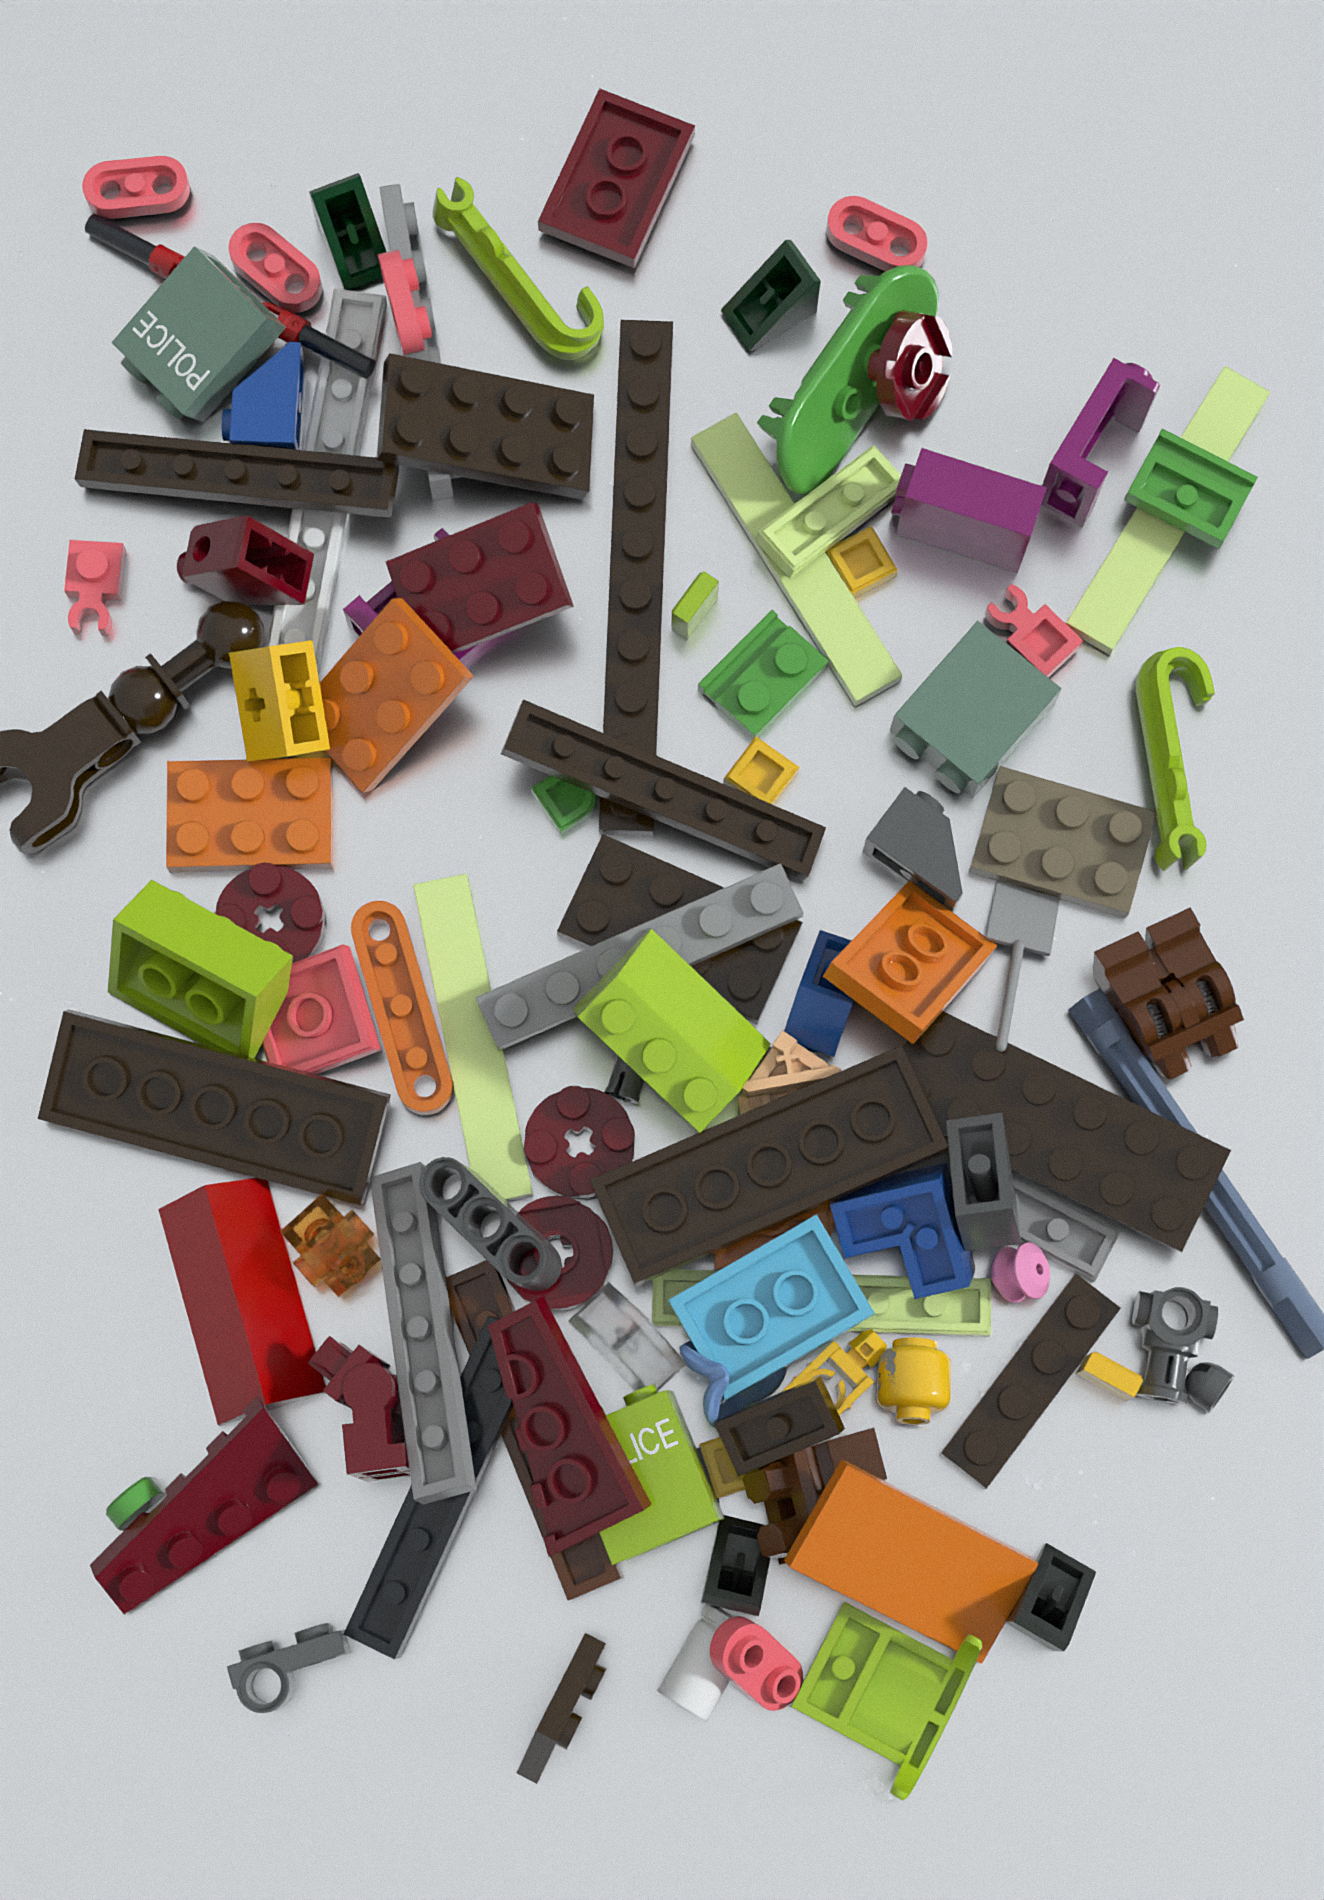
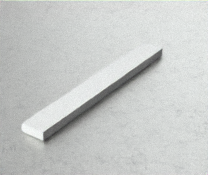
(338, 428)

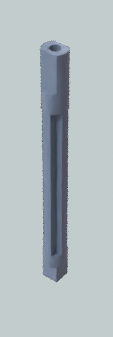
(1267, 1266)

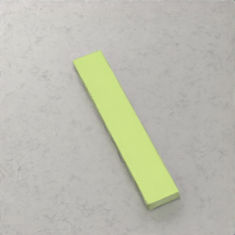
(1149, 541)
(815, 591)
(474, 1061)
(890, 1297)

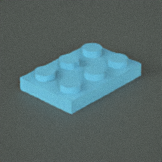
(772, 1305)

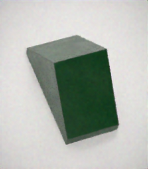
(349, 230)
(774, 297)

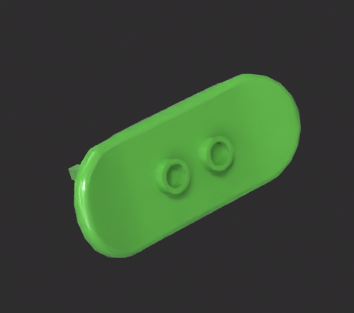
(836, 391)

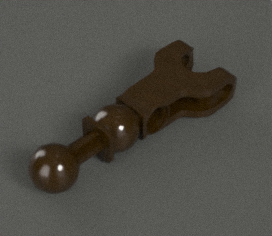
(105, 729)

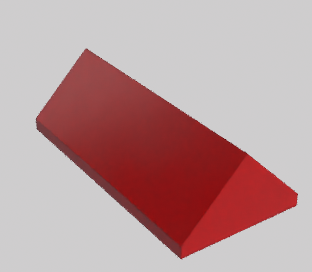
(241, 1297)

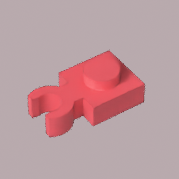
(94, 576)
(1036, 636)

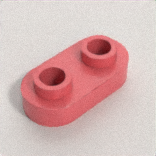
(137, 183)
(880, 233)
(278, 269)
(399, 281)
(756, 1663)

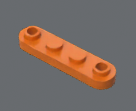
(401, 1007)

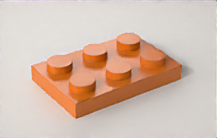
(387, 693)
(249, 814)
(910, 961)

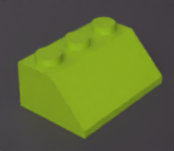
(196, 970)
(673, 1030)

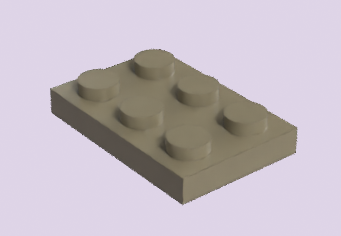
(1063, 841)

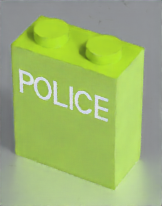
(669, 1472)

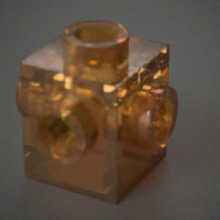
(330, 1245)

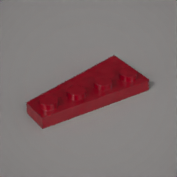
(570, 1446)
(221, 1499)

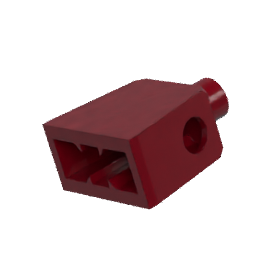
(246, 563)

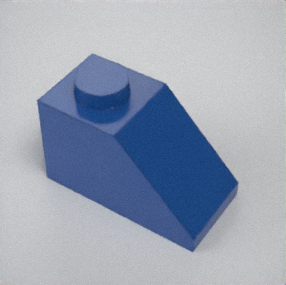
(269, 403)
(820, 1006)

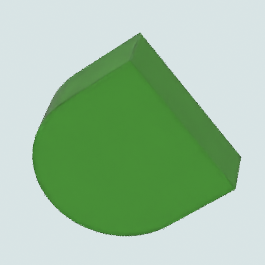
(564, 803)
(134, 1501)

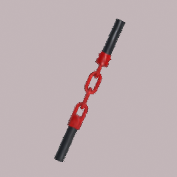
(164, 261)

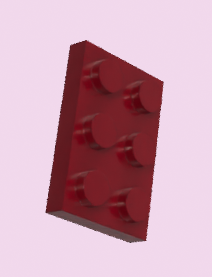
(616, 178)
(484, 579)

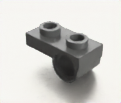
(312, 1647)

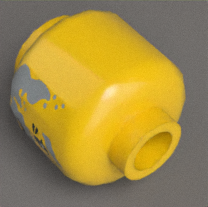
(914, 1380)

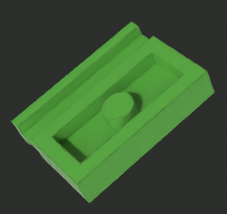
(1190, 488)
(763, 675)

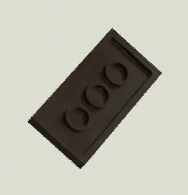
(485, 426)
(633, 887)

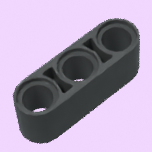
(469, 1209)

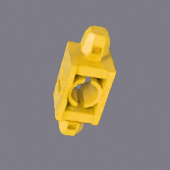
(863, 1352)

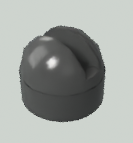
(1207, 1384)

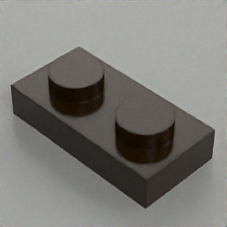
(779, 1426)

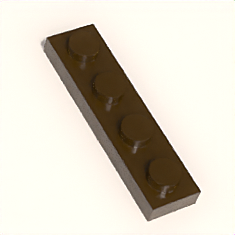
(1029, 1381)

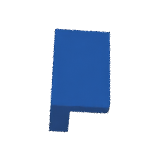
(911, 1213)

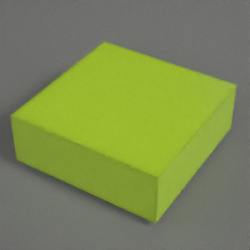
(694, 604)

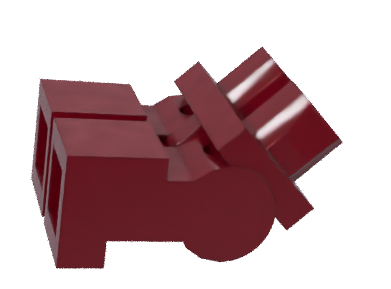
(362, 1382)

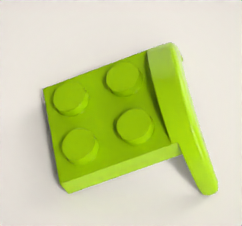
(885, 1690)

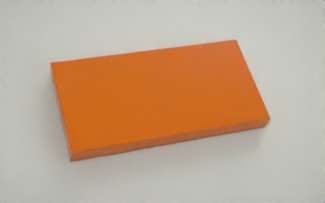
(910, 1560)

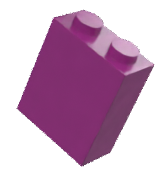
(967, 509)

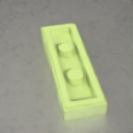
(830, 512)

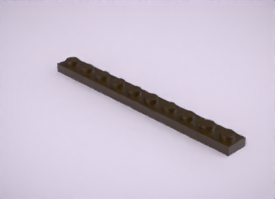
(637, 551)

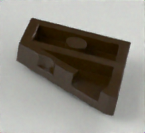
(559, 1720)

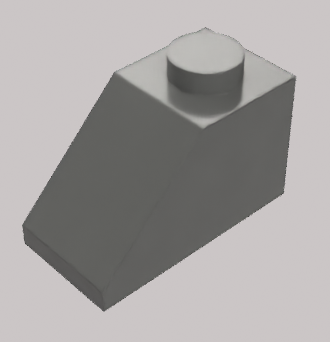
(918, 846)
(982, 1182)

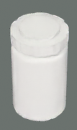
(692, 1677)

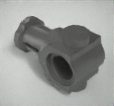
(1171, 1347)

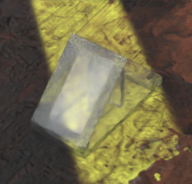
(627, 1340)

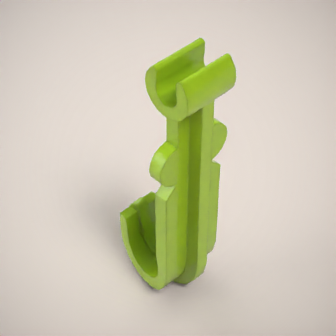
(512, 281)
(1164, 750)

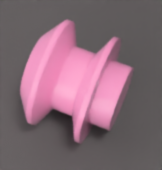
(1021, 1272)

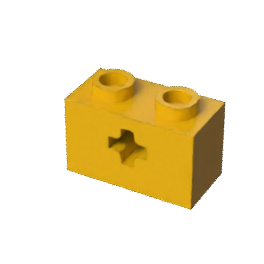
(279, 700)

